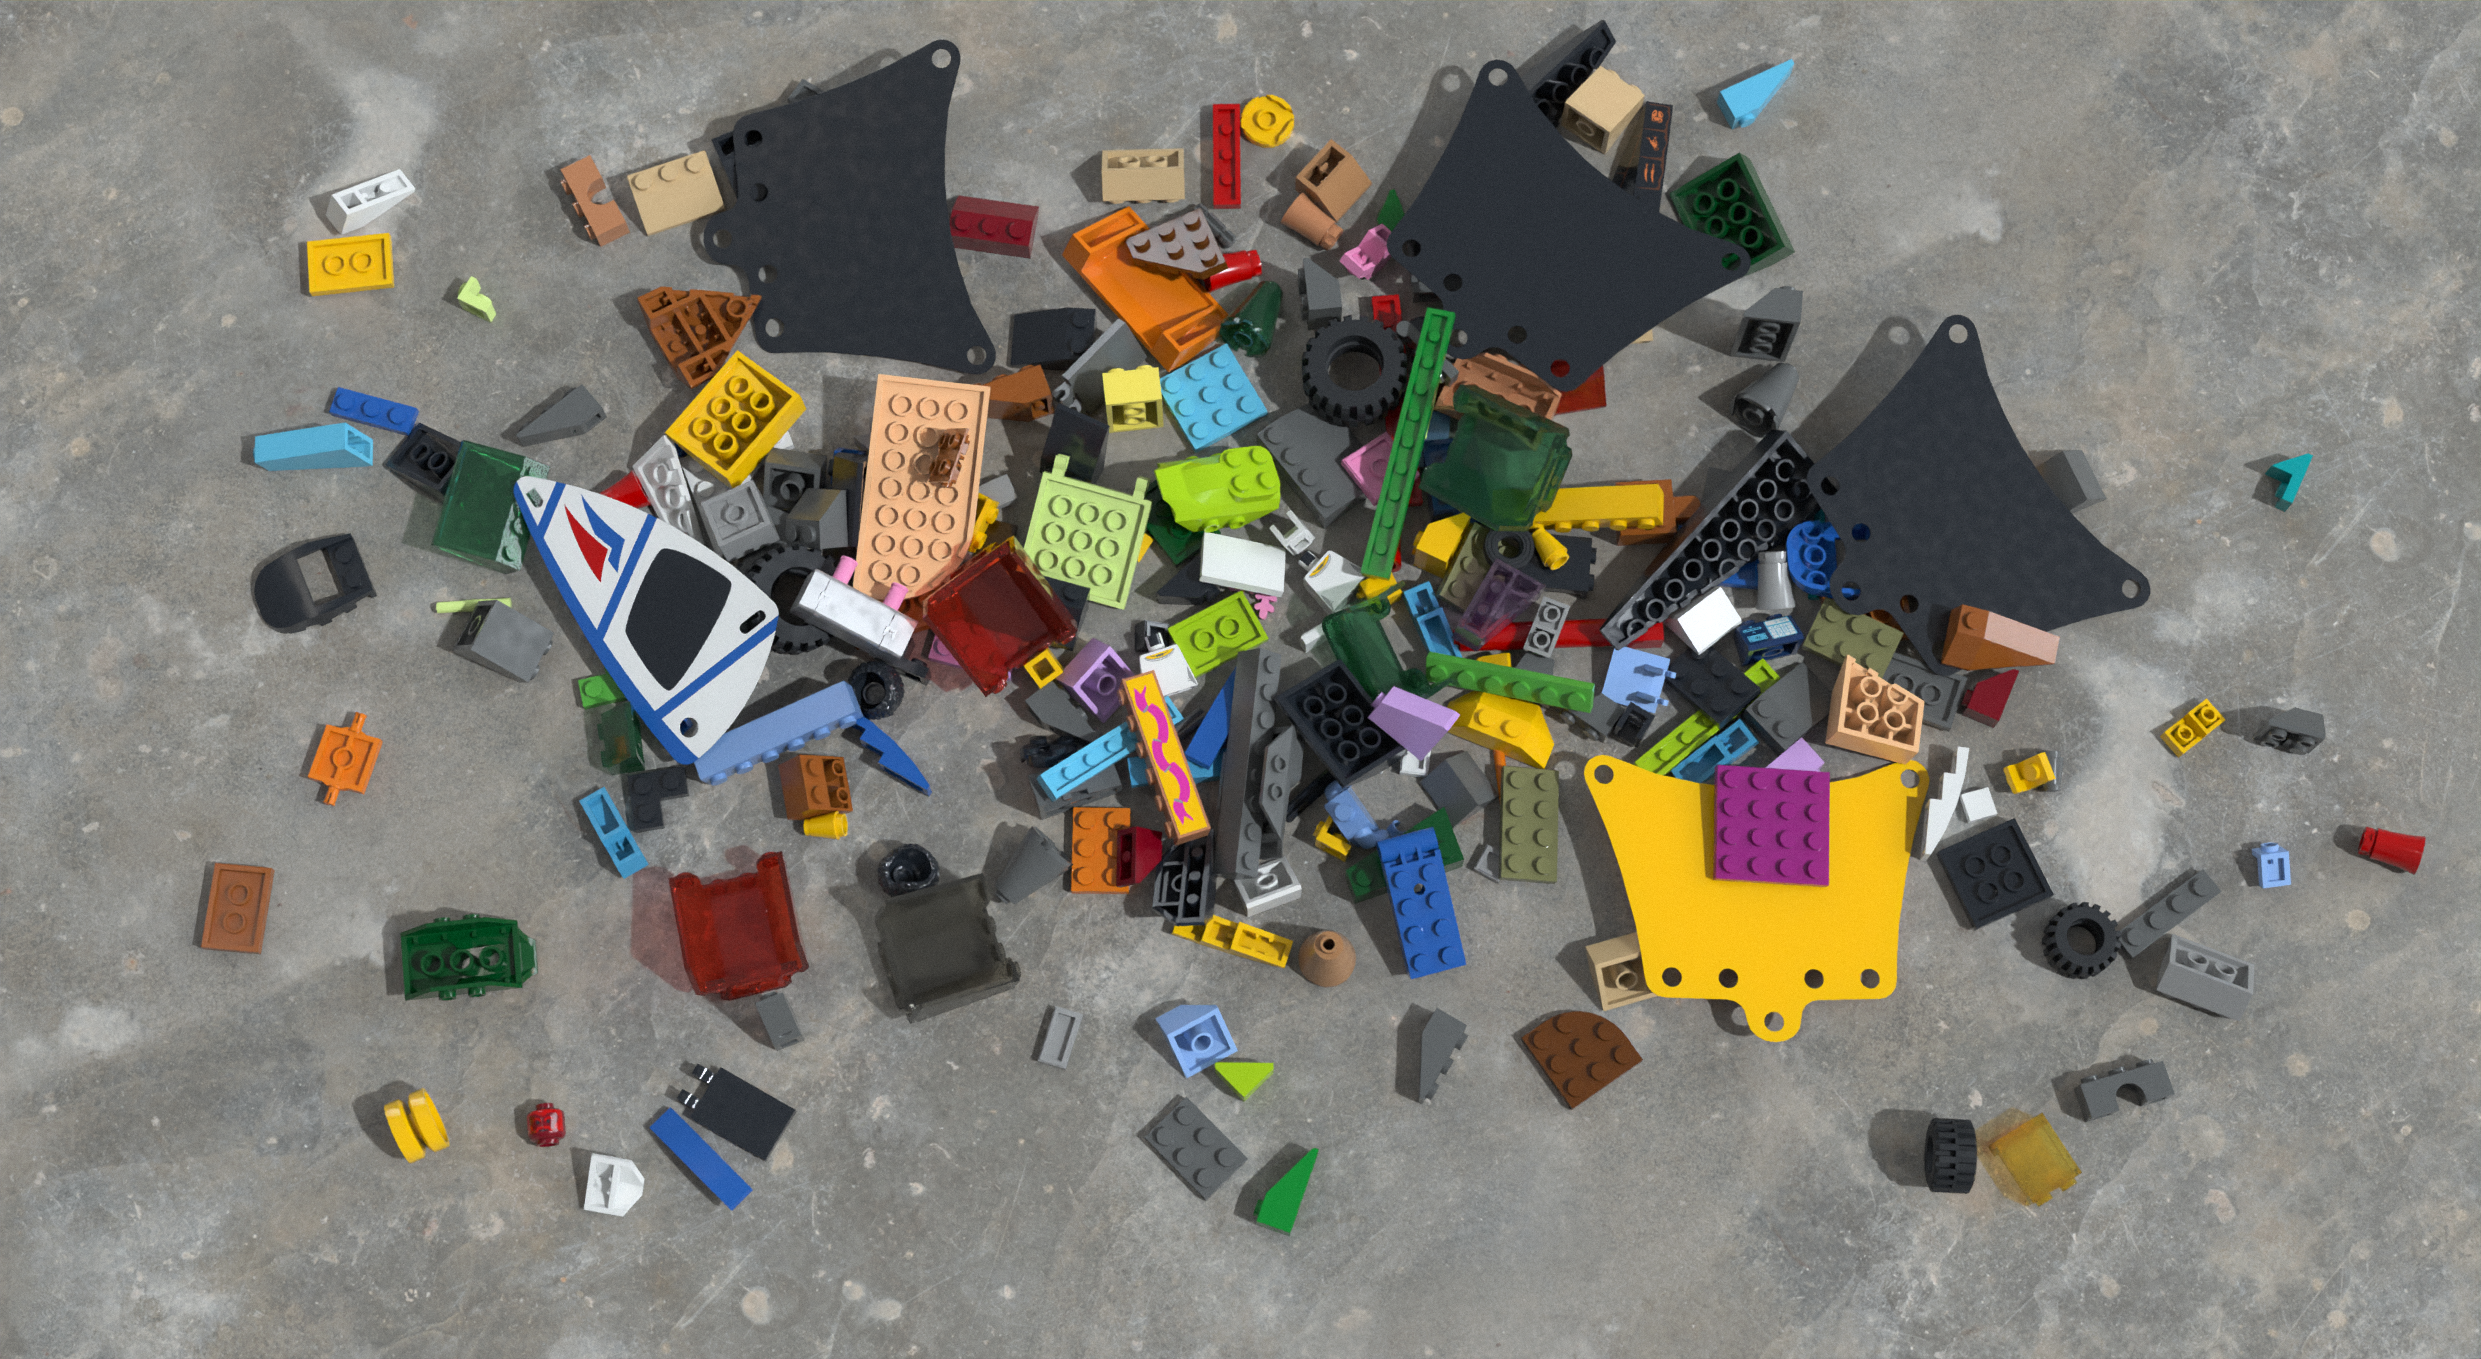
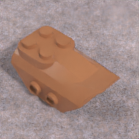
(1503, 379)

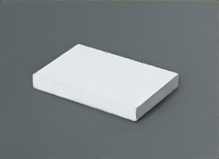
(1242, 564)

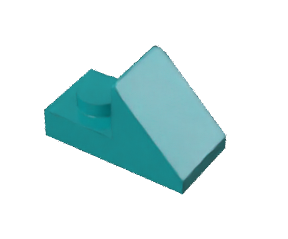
(2290, 475)

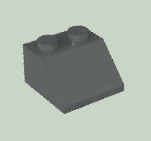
(790, 475)
(819, 519)

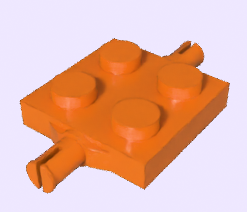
(345, 759)

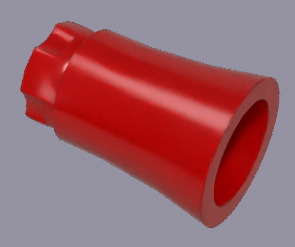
(1241, 267)
(628, 491)
(2393, 848)

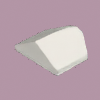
(612, 1185)

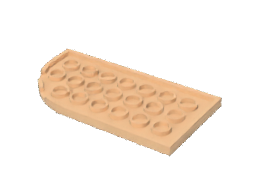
(909, 526)

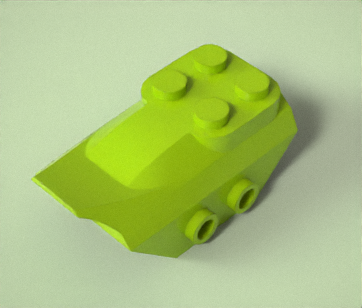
(1220, 489)

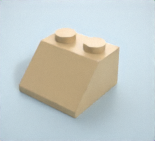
(1618, 971)

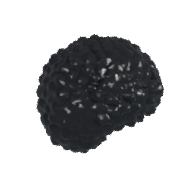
(877, 689)
(908, 870)

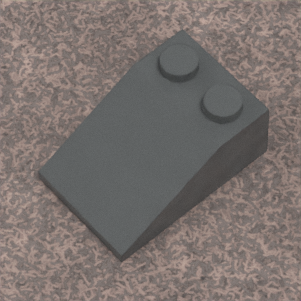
(1789, 709)

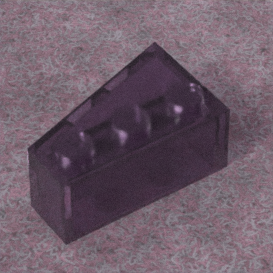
(1496, 604)

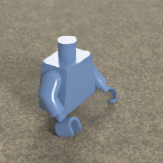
(1354, 818)

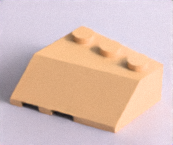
(1873, 715)

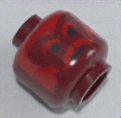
(546, 1125)

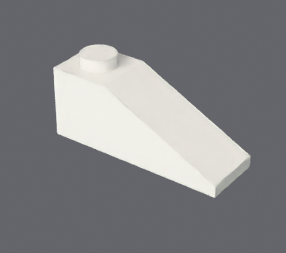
(367, 201)

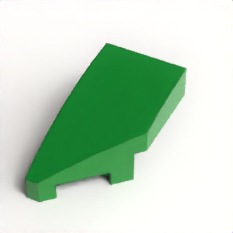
(1391, 211)

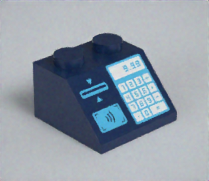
(1767, 639)

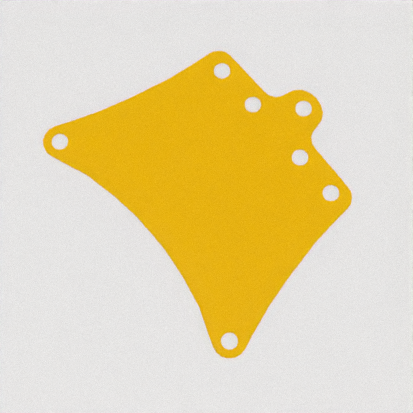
(1760, 929)

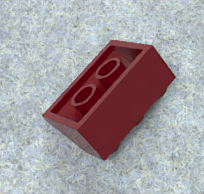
(993, 226)

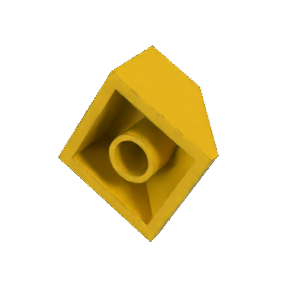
(1439, 543)

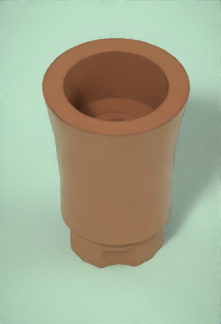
(1312, 222)

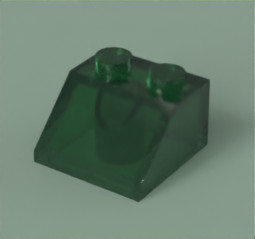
(622, 740)

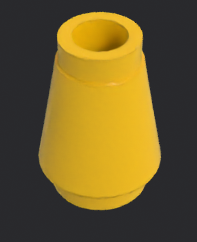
(1549, 549)
(827, 826)

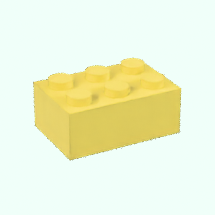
(1133, 399)

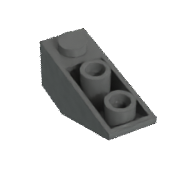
(568, 418)
(1058, 715)
(779, 1020)
(1438, 1042)

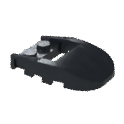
(284, 594)

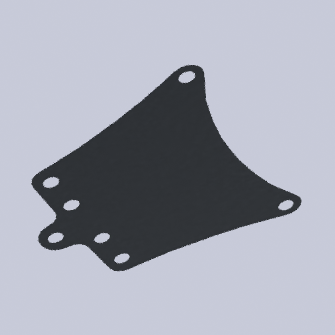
(856, 220)
(1547, 242)
(1959, 510)

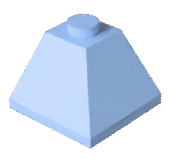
(1196, 1036)

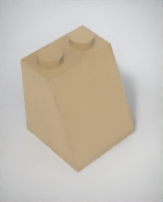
(1601, 109)

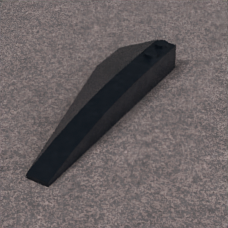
(1739, 519)

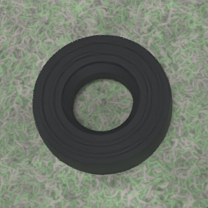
(1525, 543)

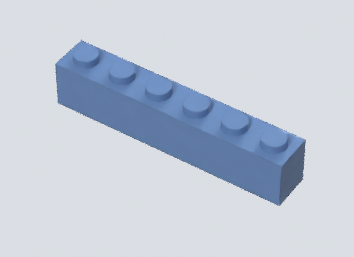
(778, 732)

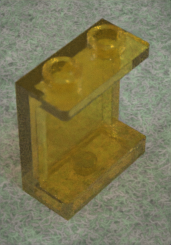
(2036, 1160)

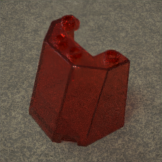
(997, 614)
(739, 931)

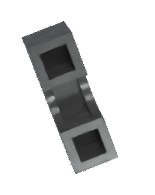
(2147, 1081)

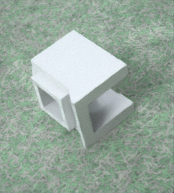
(1295, 539)

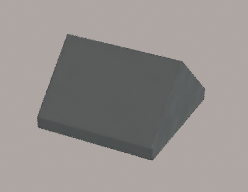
(2072, 480)
(1459, 788)

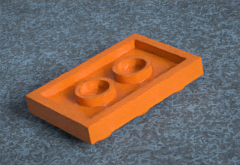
(1096, 849)

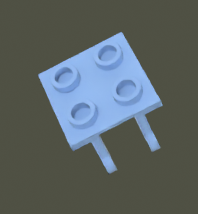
(1637, 678)

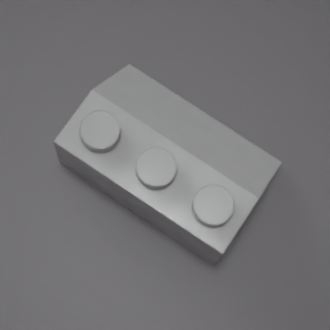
(2206, 978)

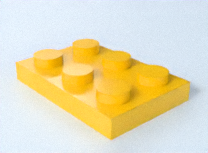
(350, 264)

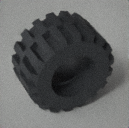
(2097, 924)
(1950, 1155)

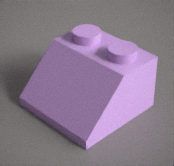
(1095, 678)

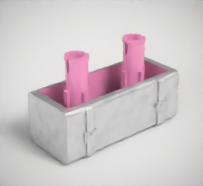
(853, 614)

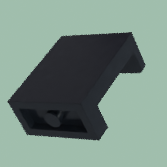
(1574, 574)

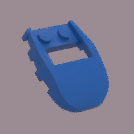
(1813, 556)

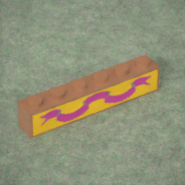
(1164, 758)

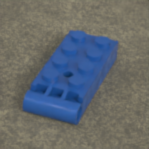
(1425, 917)

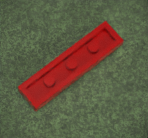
(1226, 156)

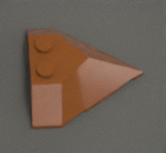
(696, 328)

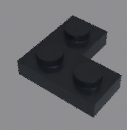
(649, 790)

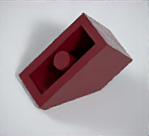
(1988, 698)
(1137, 854)

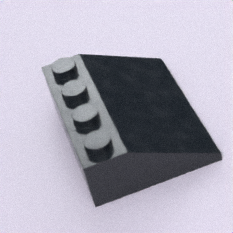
(1333, 719)

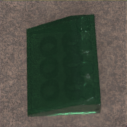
(480, 508)

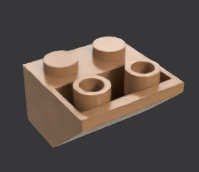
(1333, 181)

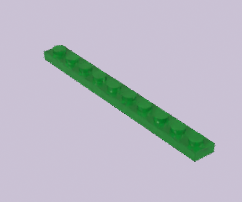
(1408, 444)

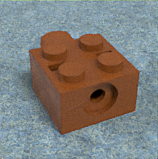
(1675, 511)

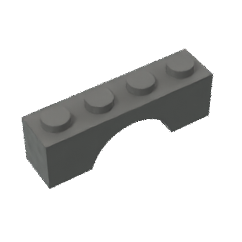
(1603, 715)

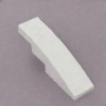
(1940, 810)

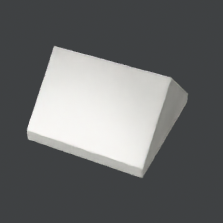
(1704, 620)
(1272, 887)

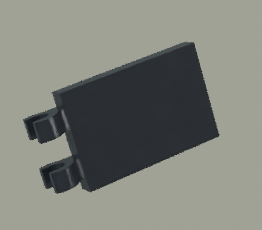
(738, 1111)

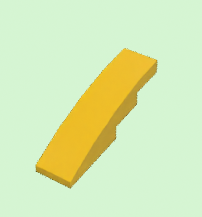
(1238, 940)

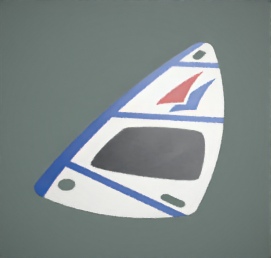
(654, 610)

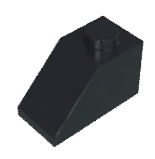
(1186, 587)

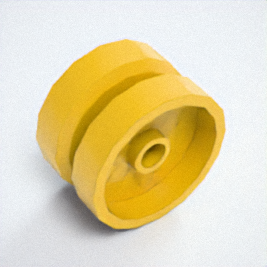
(416, 1125)

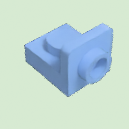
(2272, 865)

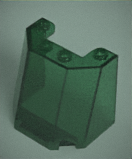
(1500, 463)

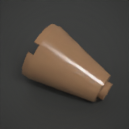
(1327, 958)

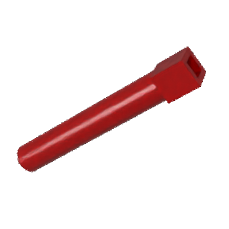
(1574, 634)

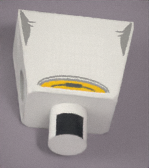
(1331, 579)
(1169, 666)

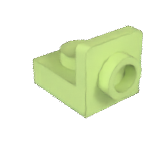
(474, 302)

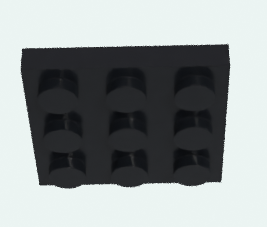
(1994, 874)

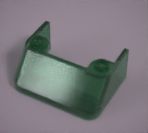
(1366, 650)

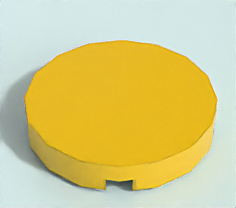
(1267, 121)

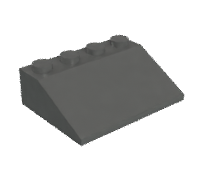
(1309, 458)

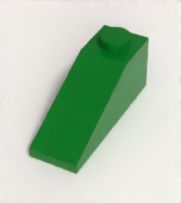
(1285, 1197)

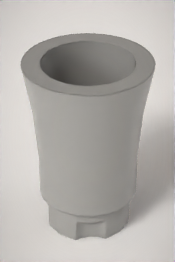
(1773, 581)

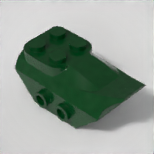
(465, 957)

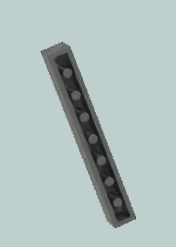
(1248, 736)

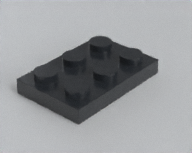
(1712, 685)

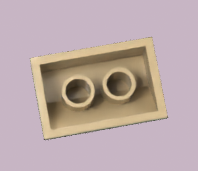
(1143, 175)
(676, 193)

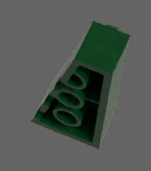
(1367, 878)

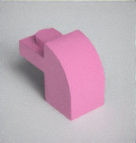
(1369, 255)

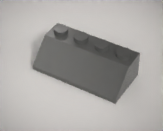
(1769, 326)

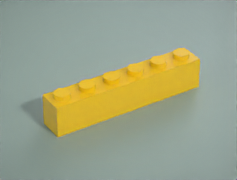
(1603, 507)

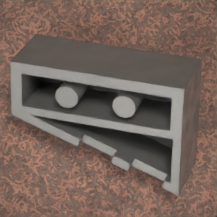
(1094, 789)

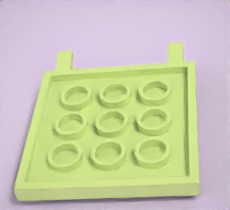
(1088, 533)

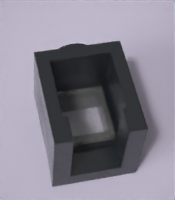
(1633, 724)

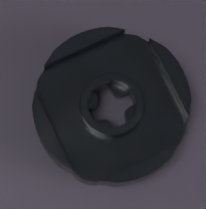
(1047, 753)

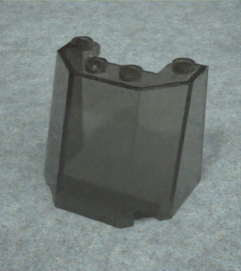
(943, 948)

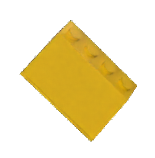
(736, 420)

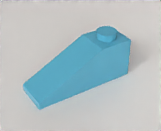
(1748, 98)

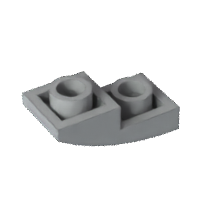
(1546, 627)

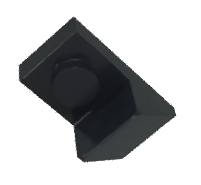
(913, 669)

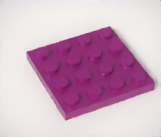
(1771, 826)

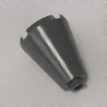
(1765, 400)
(1031, 867)

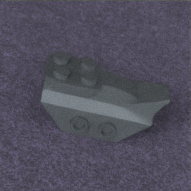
(1280, 772)

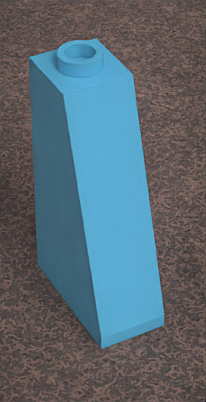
(314, 448)

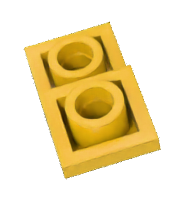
(2192, 728)

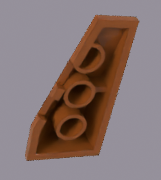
(1989, 641)

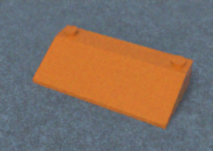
(1161, 308)

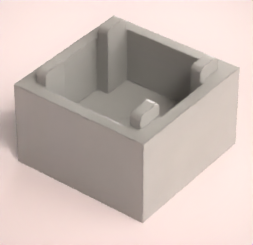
(740, 521)

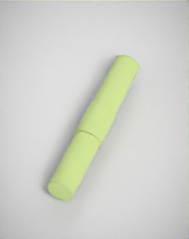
(466, 605)

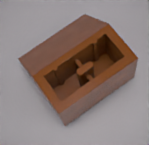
(815, 786)

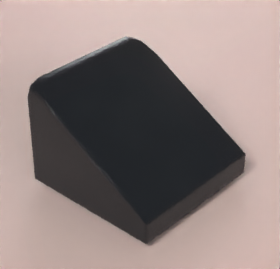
(1147, 628)

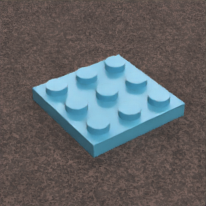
(1211, 398)

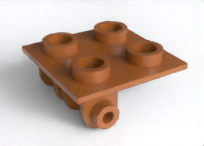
(951, 445)

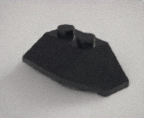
(1186, 882)

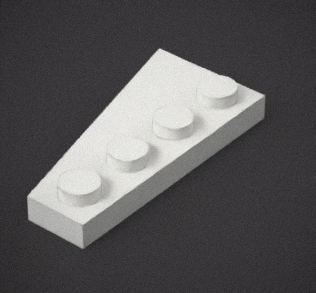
(666, 487)

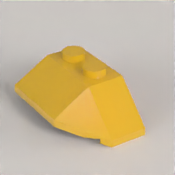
(1503, 725)

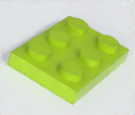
(1218, 634)

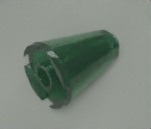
(1253, 320)

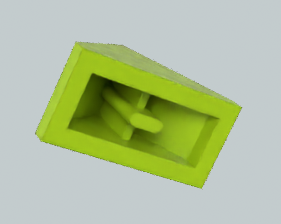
(1244, 1077)

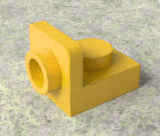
(2029, 773)
(1333, 844)

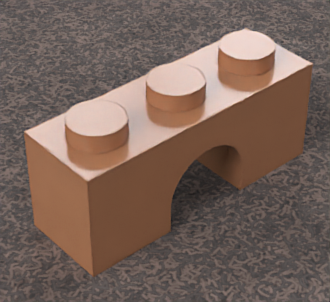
(603, 220)

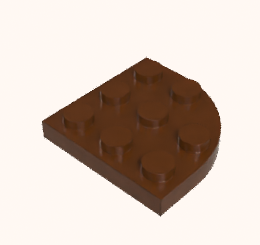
(1581, 1054)

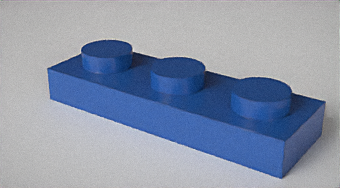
(374, 411)

